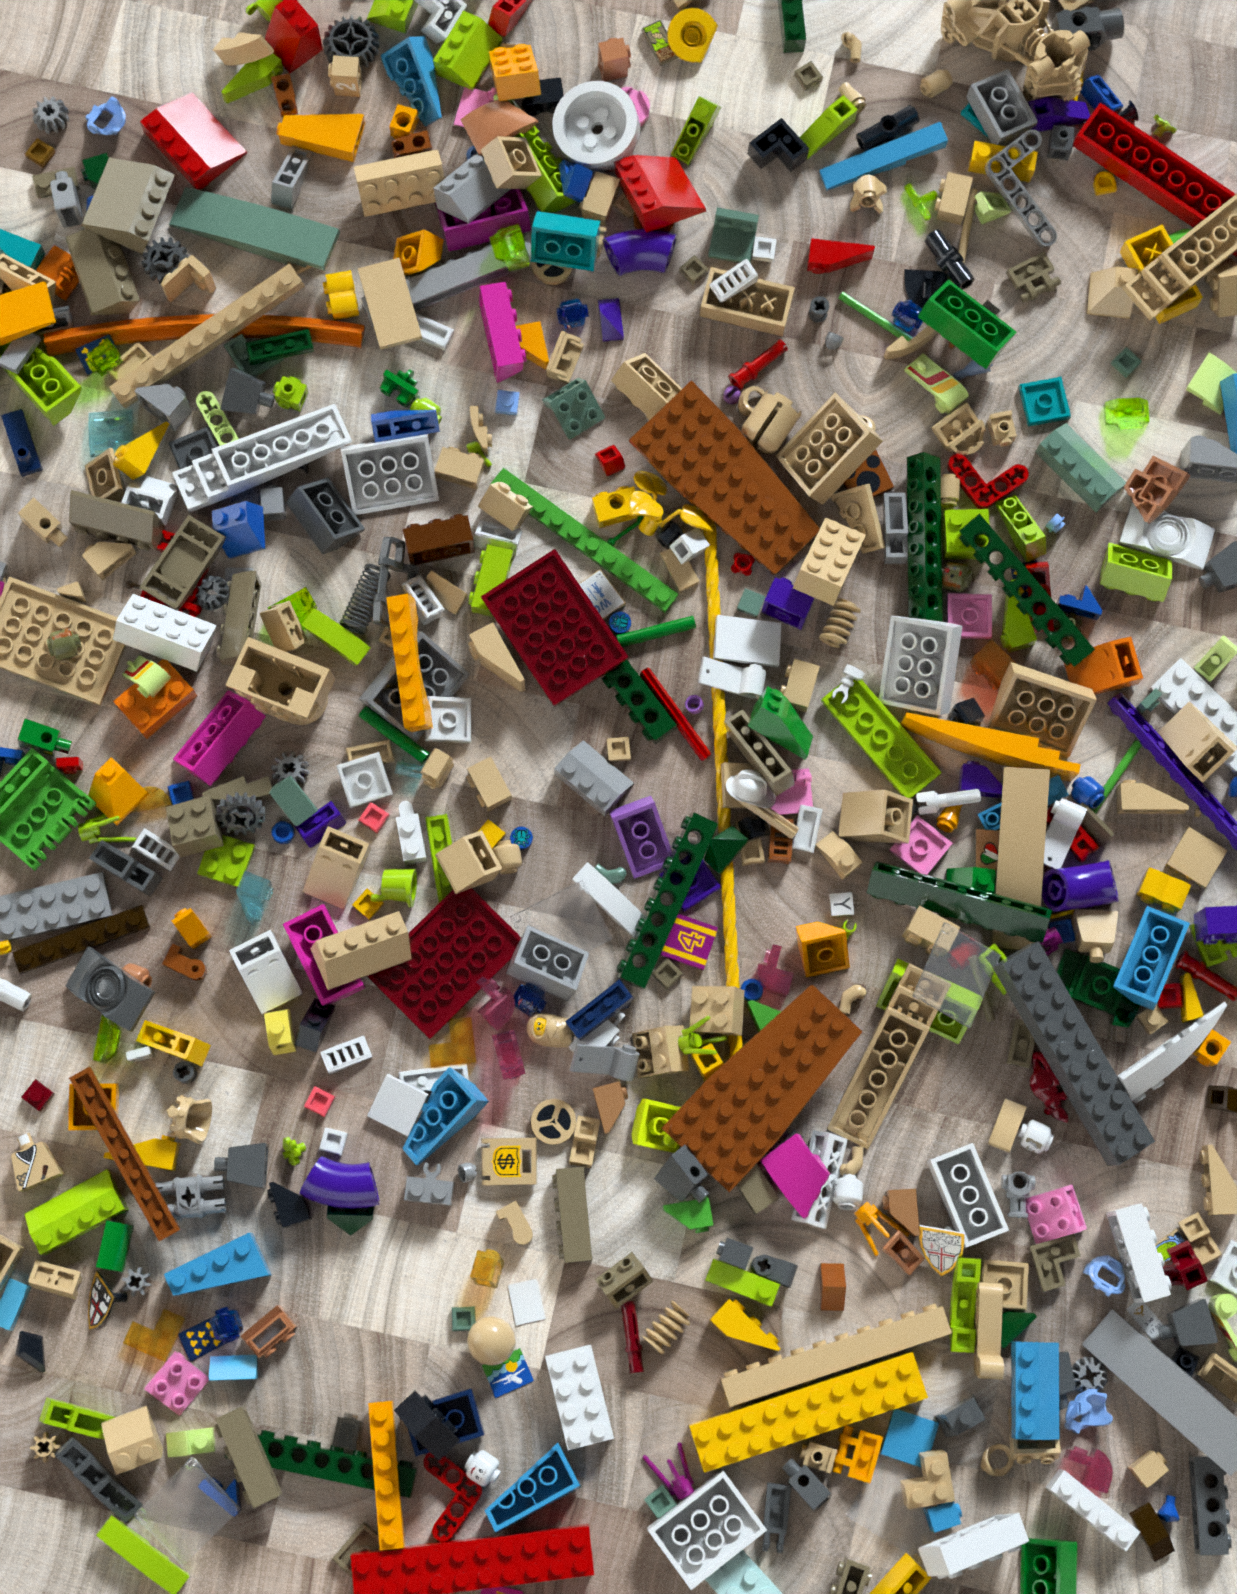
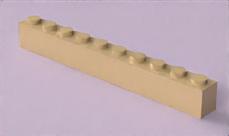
(209, 334)
(836, 1355)

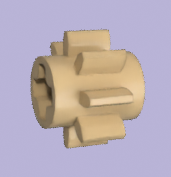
(39, 1446)

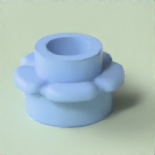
(1055, 523)

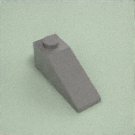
(290, 177)

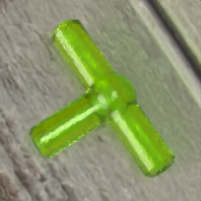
(919, 201)

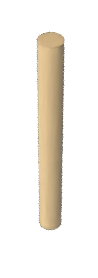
(967, 223)

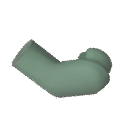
(613, 876)

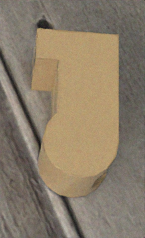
(521, 1230)

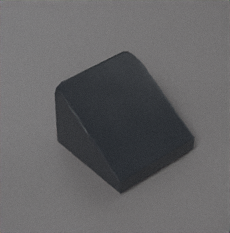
(753, 827)

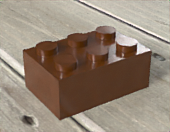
(439, 540)

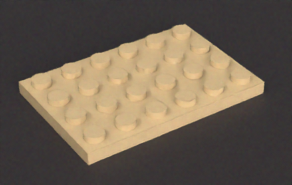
(26, 623)

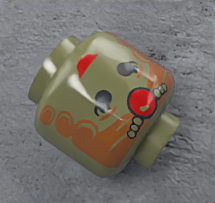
(956, 576)
(63, 644)

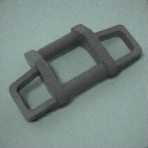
(395, 565)

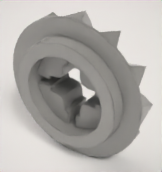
(1094, 1365)

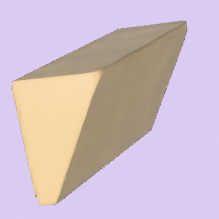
(448, 594)

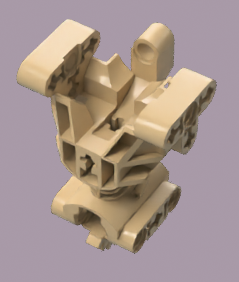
(1016, 33)

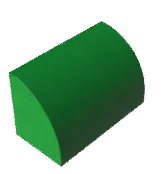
(114, 1246)

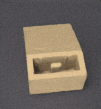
(1197, 741)
(336, 867)

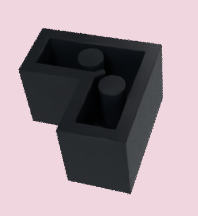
(778, 142)
(427, 1424)

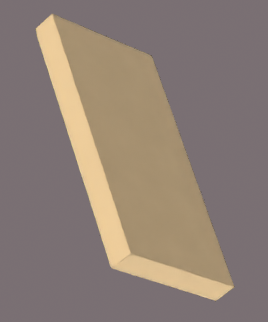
(389, 303)

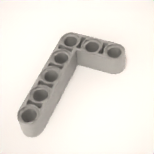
(1018, 189)

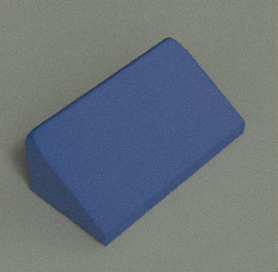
(1097, 91)

